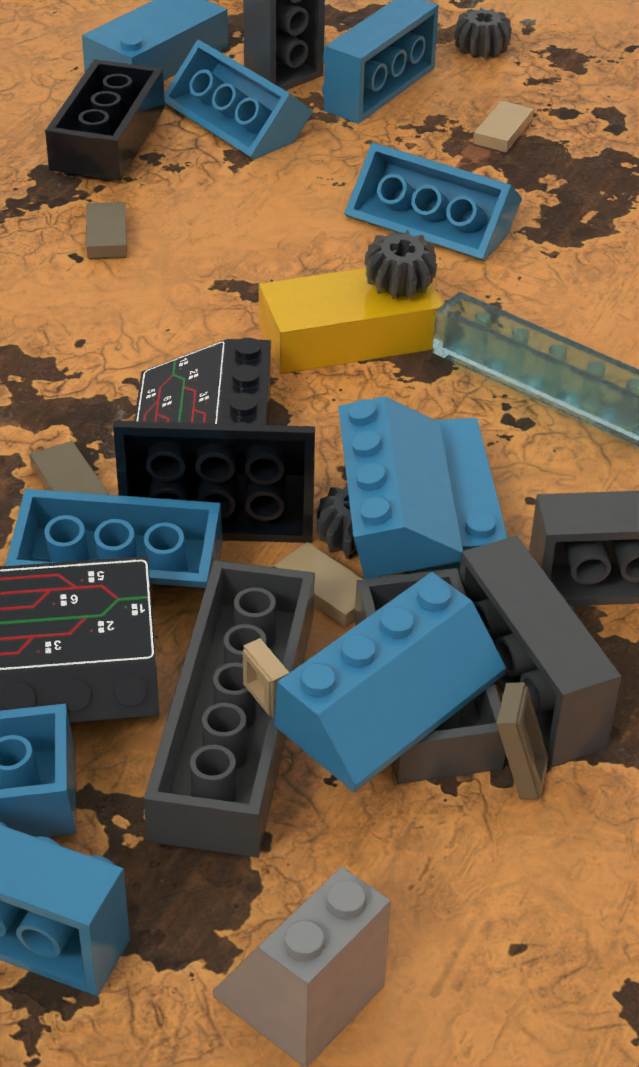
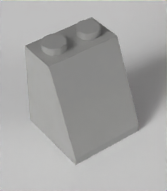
(314, 968)

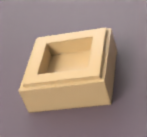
(261, 674)

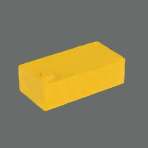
(342, 320)

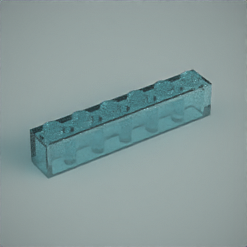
(540, 364)

